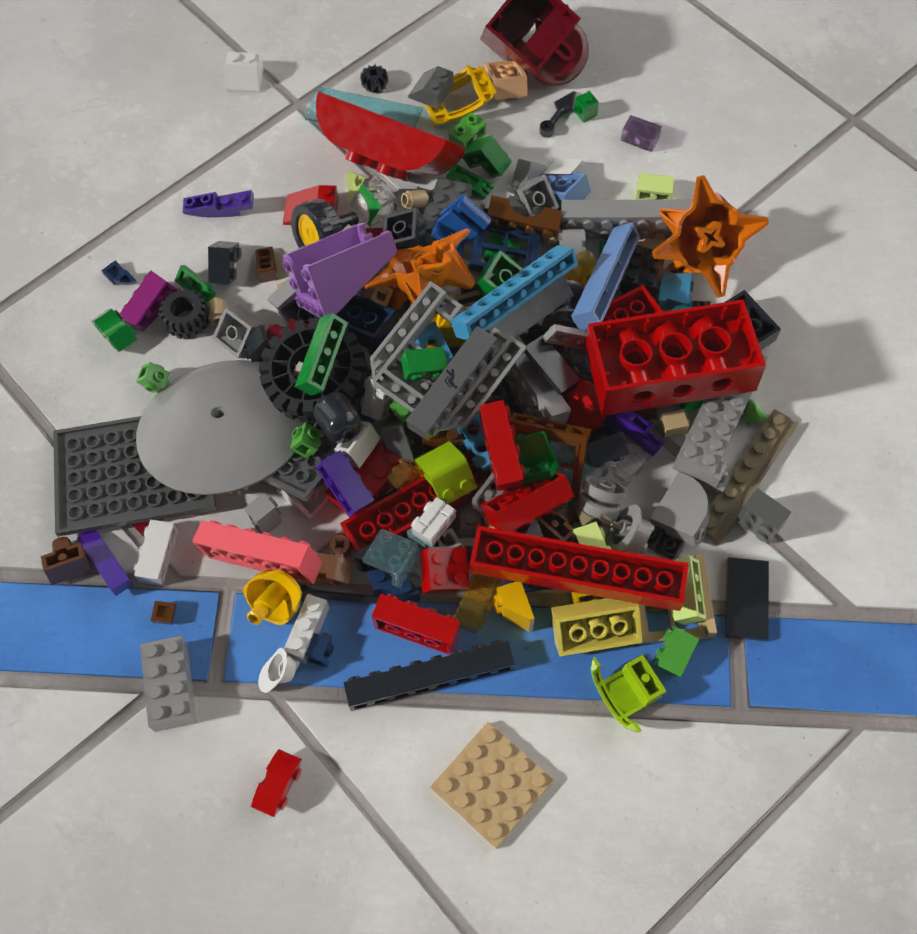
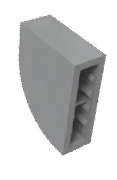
(683, 510)

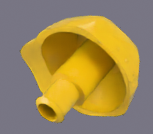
(272, 597)

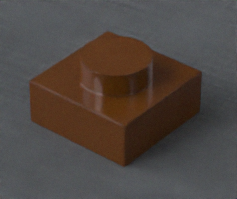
(163, 612)

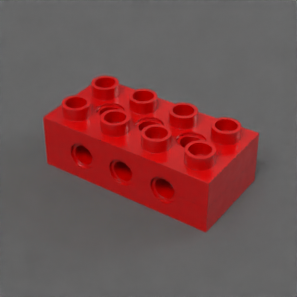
(674, 357)

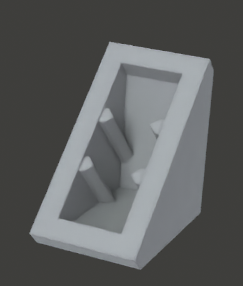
(527, 170)

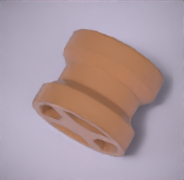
(336, 548)

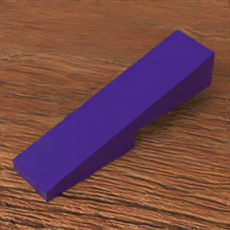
(105, 562)

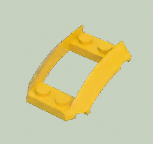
(483, 88)

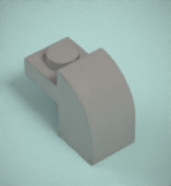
(718, 480)

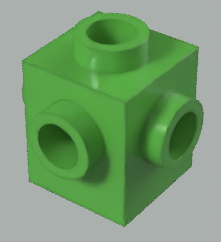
(153, 377)
(306, 440)

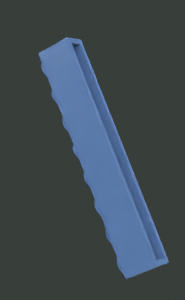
(606, 276)

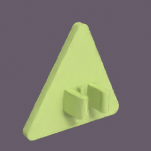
(354, 182)

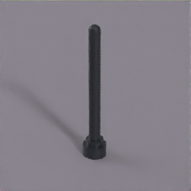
(338, 595)

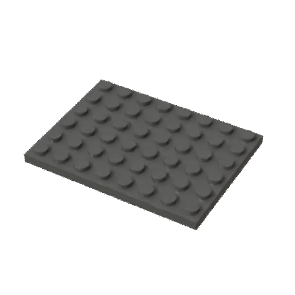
(106, 484)

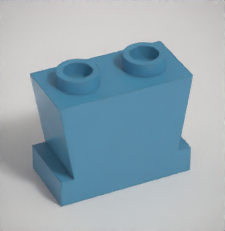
(674, 290)

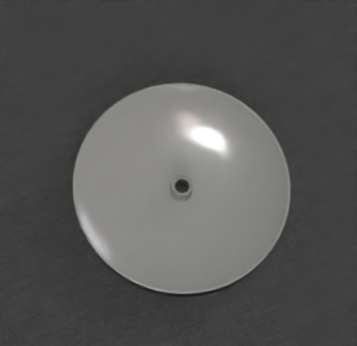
(214, 430)

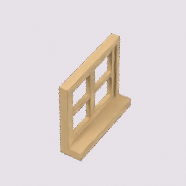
(705, 630)

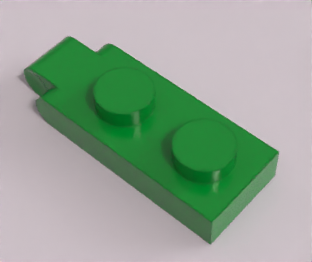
(192, 281)

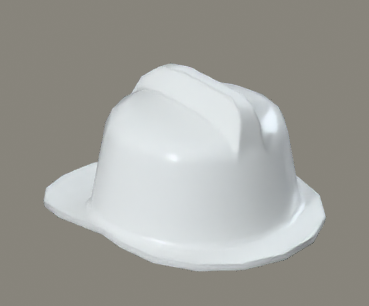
(277, 670)

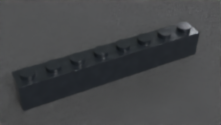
(429, 675)

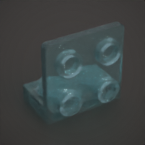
(392, 555)

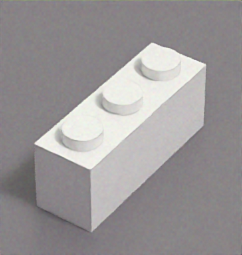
(155, 552)
(307, 623)

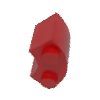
(273, 790)

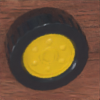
(318, 220)

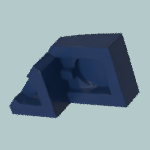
(117, 274)

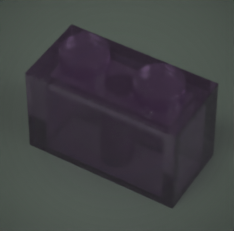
(641, 133)

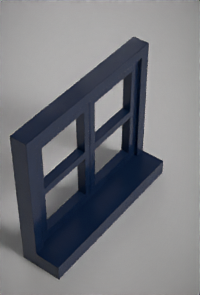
(530, 255)

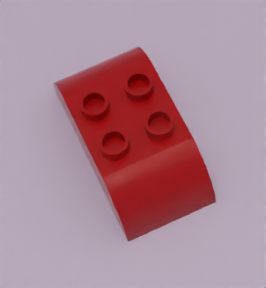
(384, 142)

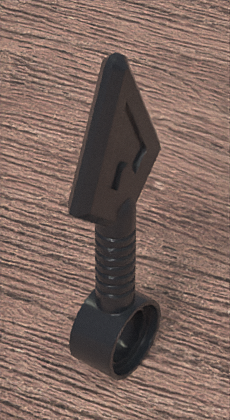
(563, 105)

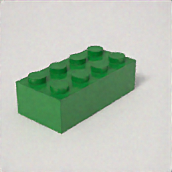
(496, 272)

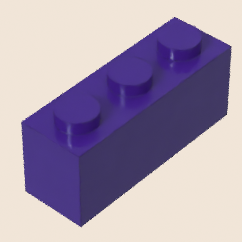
(345, 483)

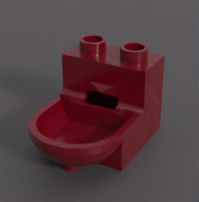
(554, 51)

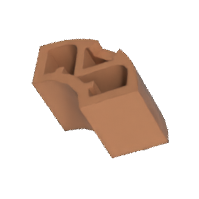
(334, 569)

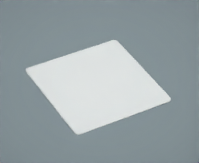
(562, 166)

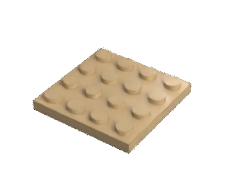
(492, 784)

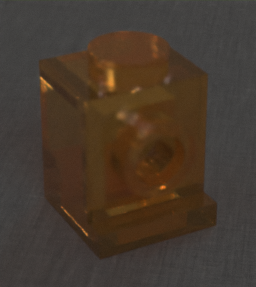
(403, 474)

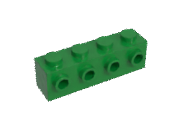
(321, 354)

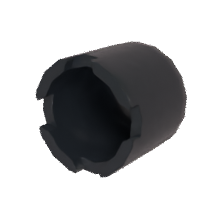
(337, 418)

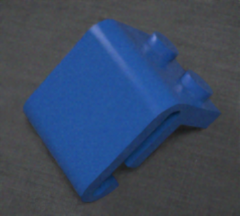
(459, 216)

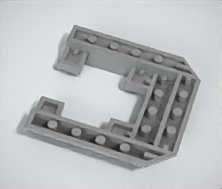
(388, 369)

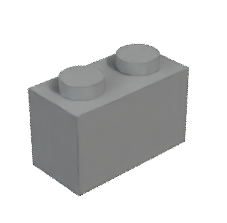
(264, 513)

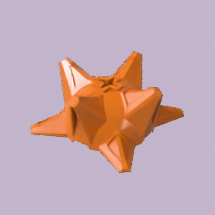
(707, 236)
(415, 267)

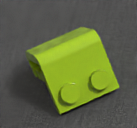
(447, 472)

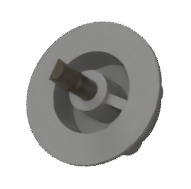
(629, 531)

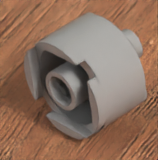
(572, 238)

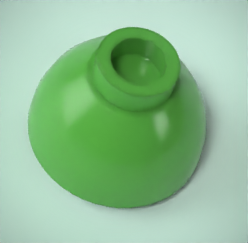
(753, 413)

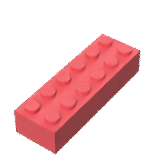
(257, 550)

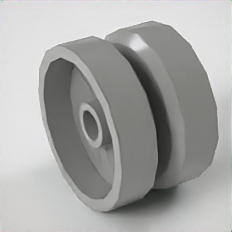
(601, 496)

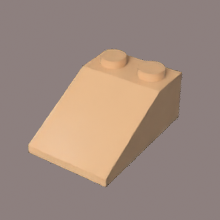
(507, 79)

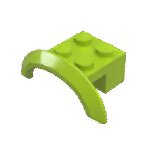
(628, 690)

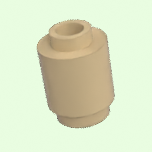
(415, 199)
(215, 309)

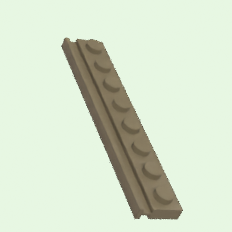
(749, 474)

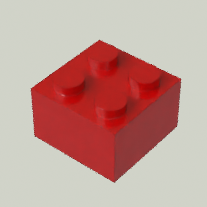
(444, 570)

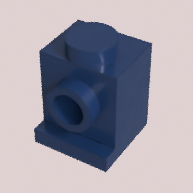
(320, 649)

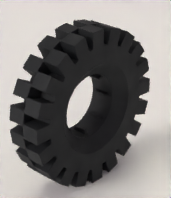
(281, 361)

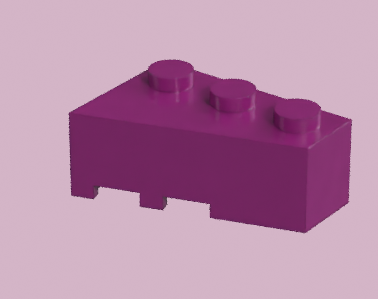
(146, 300)

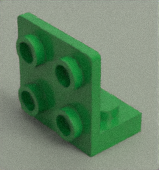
(536, 457)

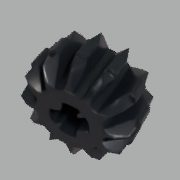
(374, 78)

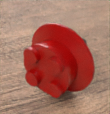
(584, 406)

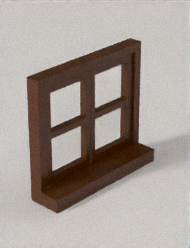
(559, 433)

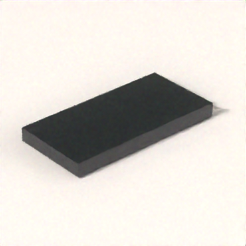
(747, 599)

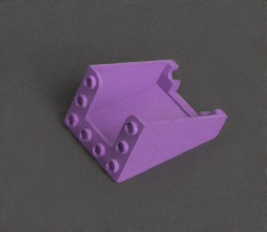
(336, 268)

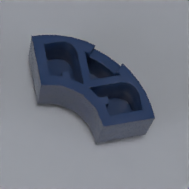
(382, 584)

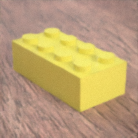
(595, 626)

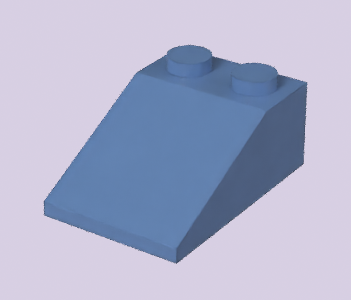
(568, 186)

